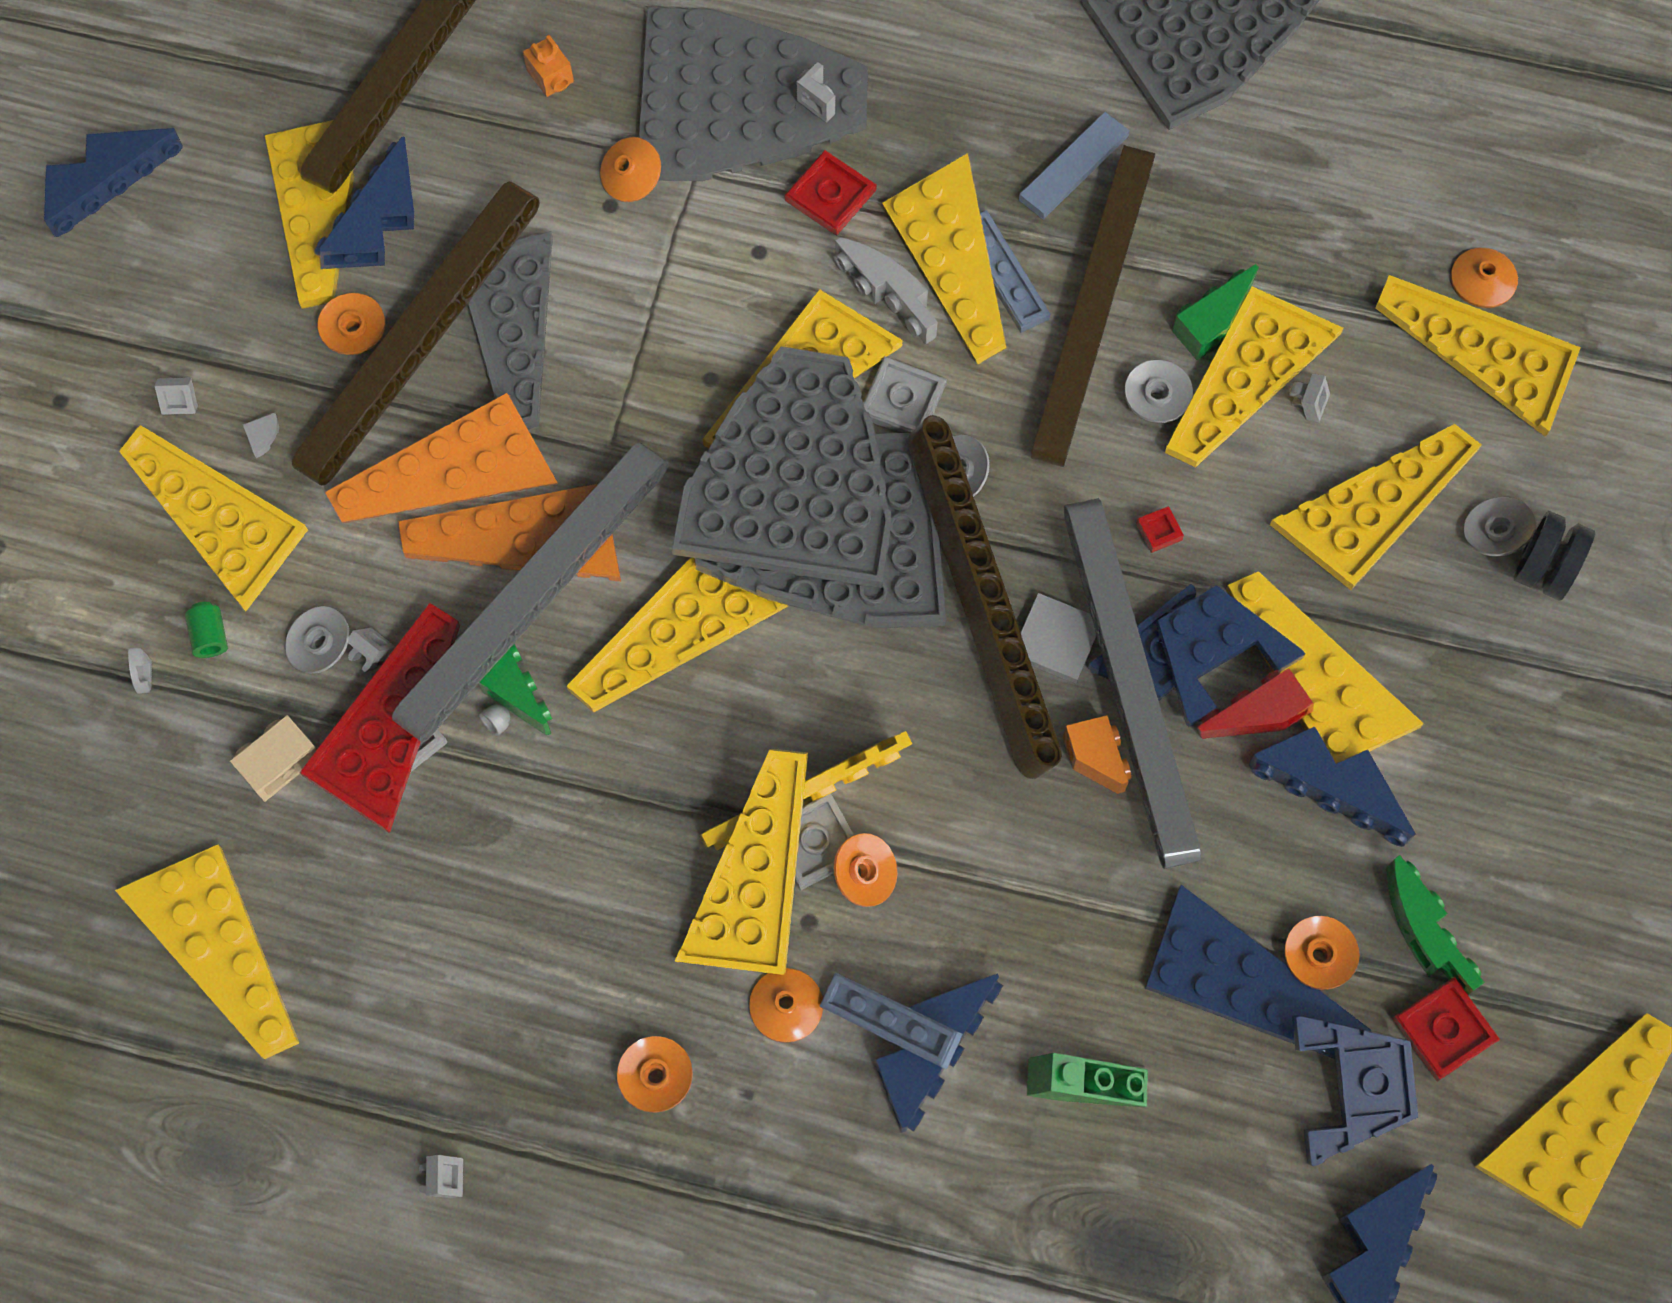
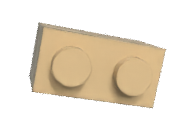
(274, 757)

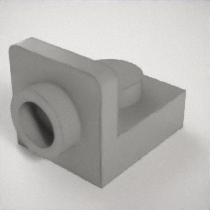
(815, 94)

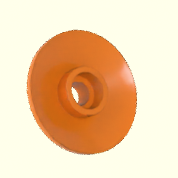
(640, 175)
(1476, 286)
(351, 311)
(876, 866)
(1333, 940)
(790, 1023)
(651, 1055)

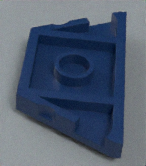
(1152, 645)

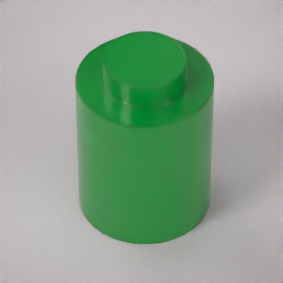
(206, 630)

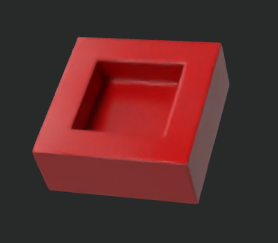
(1159, 529)

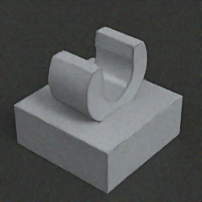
(176, 396)
(1311, 396)
(371, 645)
(443, 1176)

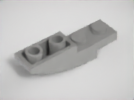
(884, 278)

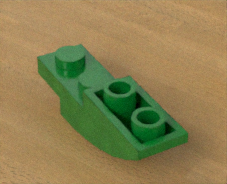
(1417, 916)

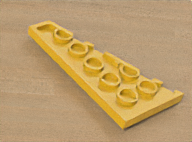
(306, 211)
(947, 239)
(1577, 1135)

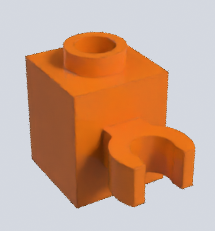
(548, 66)

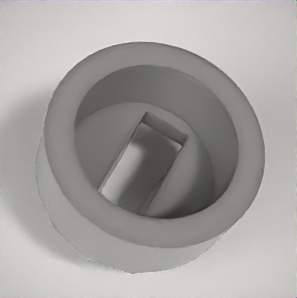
(495, 719)

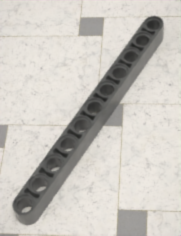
(529, 593)
(1132, 685)

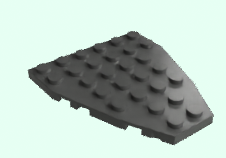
(1195, 51)
(727, 93)
(792, 478)
(912, 573)

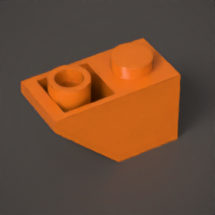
(1095, 753)

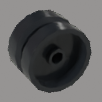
(1551, 554)

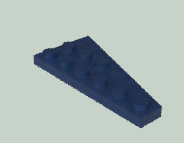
(1229, 974)

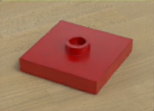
(830, 192)
(1446, 1029)

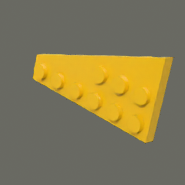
(828, 329)
(1503, 358)
(1254, 362)
(1369, 512)
(227, 524)
(669, 630)
(1349, 703)
(823, 782)
(751, 893)
(209, 933)

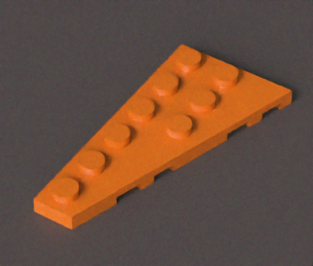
(461, 462)
(503, 533)

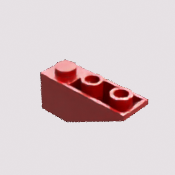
(1267, 709)

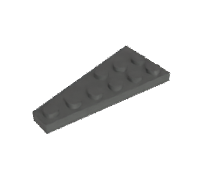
(512, 323)

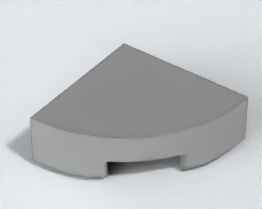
(262, 433)
(140, 670)

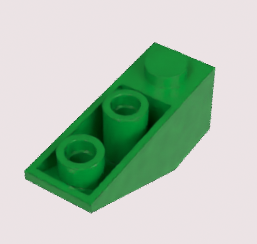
(1206, 322)
(514, 691)
(1086, 1081)

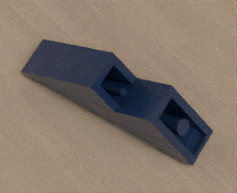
(111, 166)
(379, 207)
(1348, 787)
(911, 1078)
(1382, 1237)

